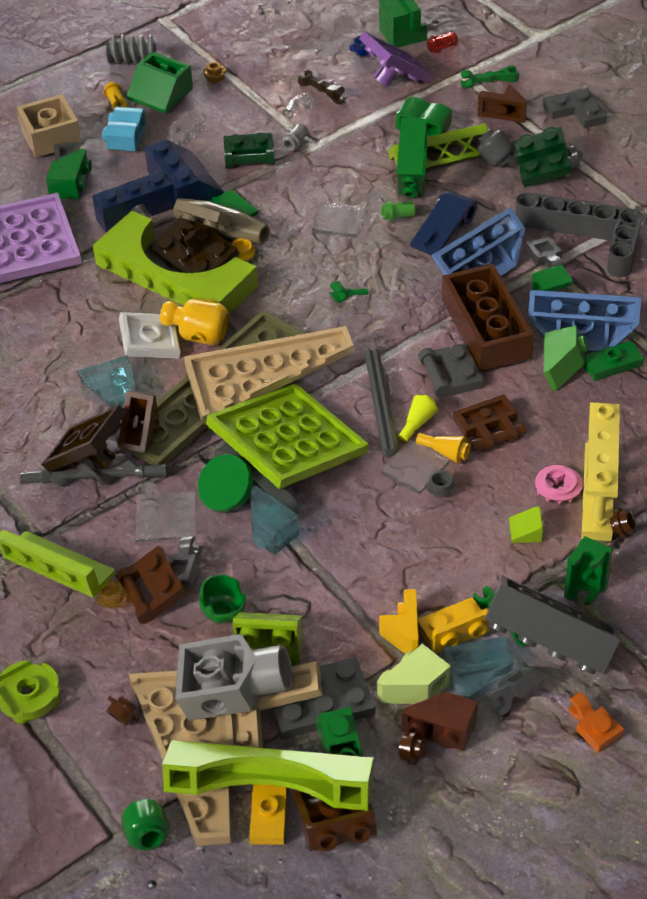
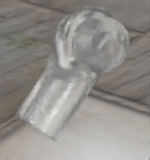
(294, 104)

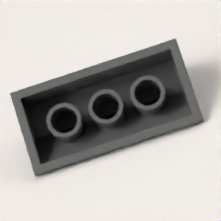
(552, 625)

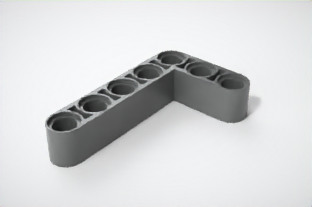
(585, 219)

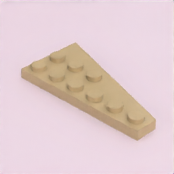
(251, 370)
(205, 813)

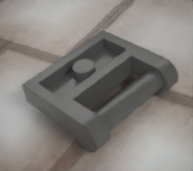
(458, 366)

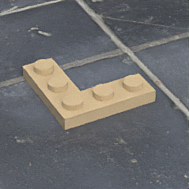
(246, 727)

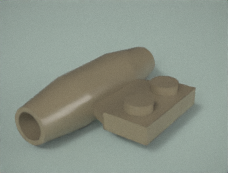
(223, 220)

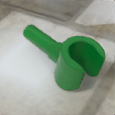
(341, 293)

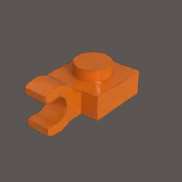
(594, 726)

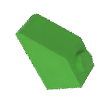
(563, 355)

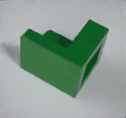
(551, 279)

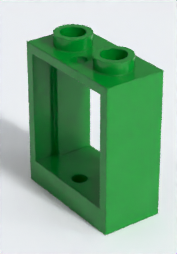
(412, 157)

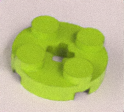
(32, 705)

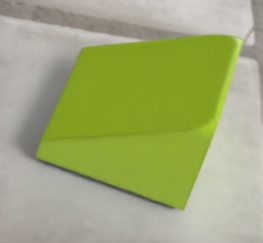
(526, 526)

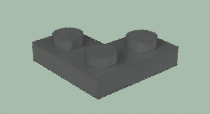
(577, 103)

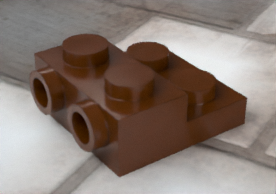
(329, 826)

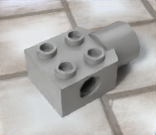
(228, 676)

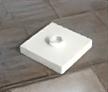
(147, 337)

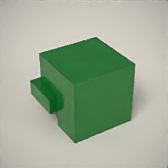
(401, 22)

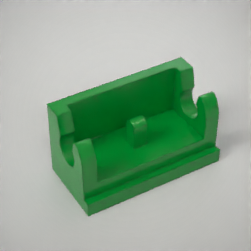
(588, 570)

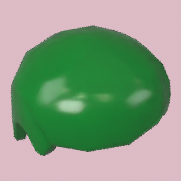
(221, 598)

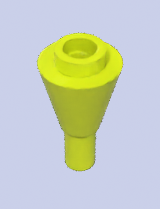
(421, 410)

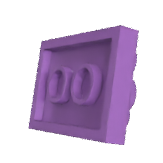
(394, 61)

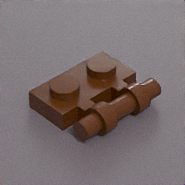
(486, 416)

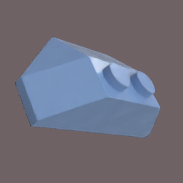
(493, 242)
(601, 318)

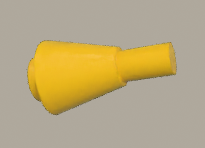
(451, 447)

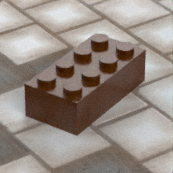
(487, 317)

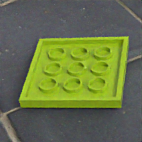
(287, 435)

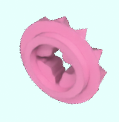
(553, 476)

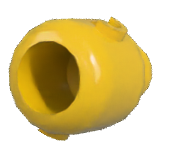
(197, 320)

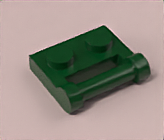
(248, 149)

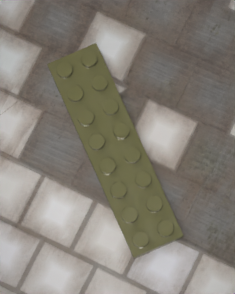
(178, 409)

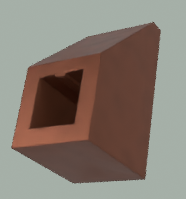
(442, 719)

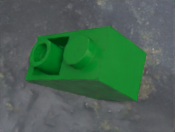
(69, 175)
(338, 733)

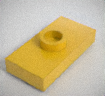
(268, 815)

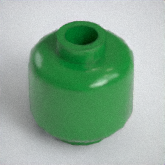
(145, 824)

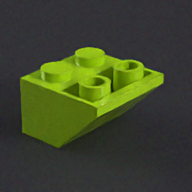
(270, 630)

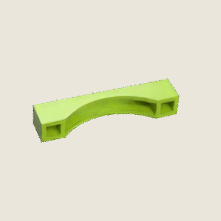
(333, 778)

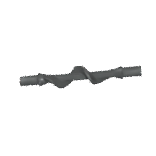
(83, 471)

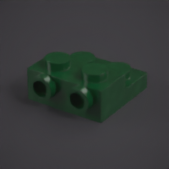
(542, 156)

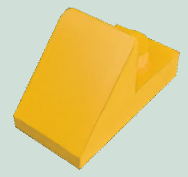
(402, 629)

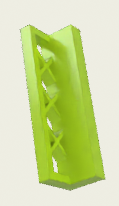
(446, 139)

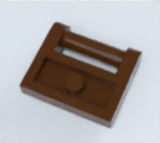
(160, 580)

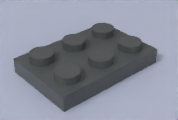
(341, 688)

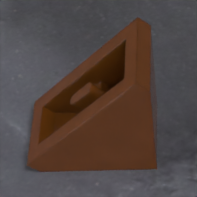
(139, 422)

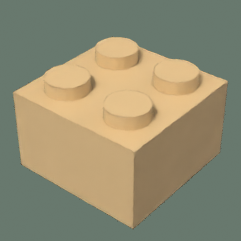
(48, 124)

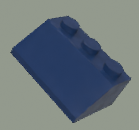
(183, 170)

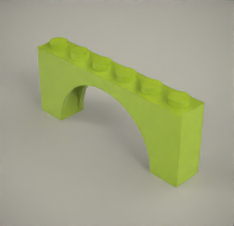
(124, 251)

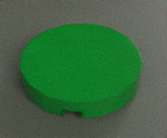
(225, 483)

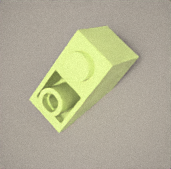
(415, 678)

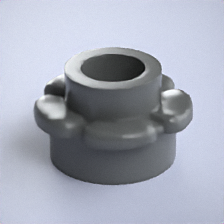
(440, 483)

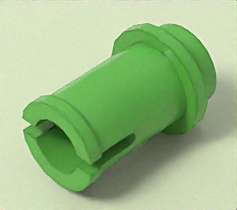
(397, 210)

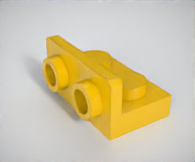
(454, 625)

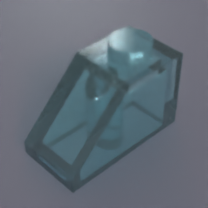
(271, 522)

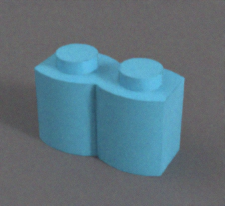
(124, 128)

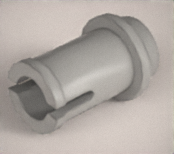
(292, 140)

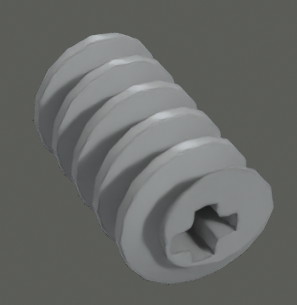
(130, 49)

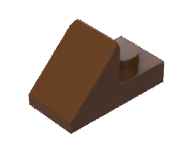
(505, 106)

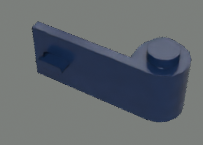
(443, 221)

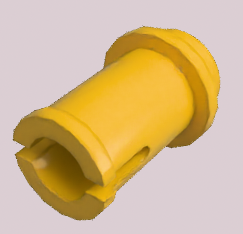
(113, 92)

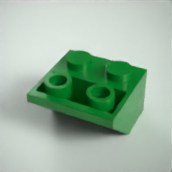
(160, 82)

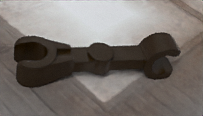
(332, 91)

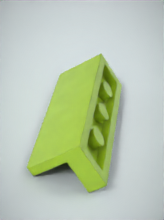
(55, 562)

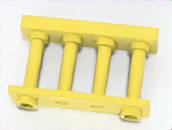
(600, 471)

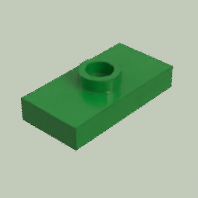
(613, 360)

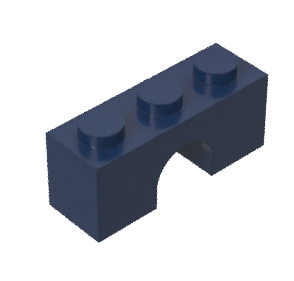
(115, 203)

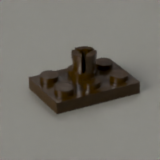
(192, 247)
(87, 440)

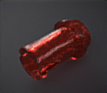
(438, 43)

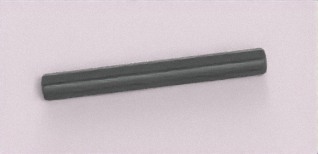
(381, 403)

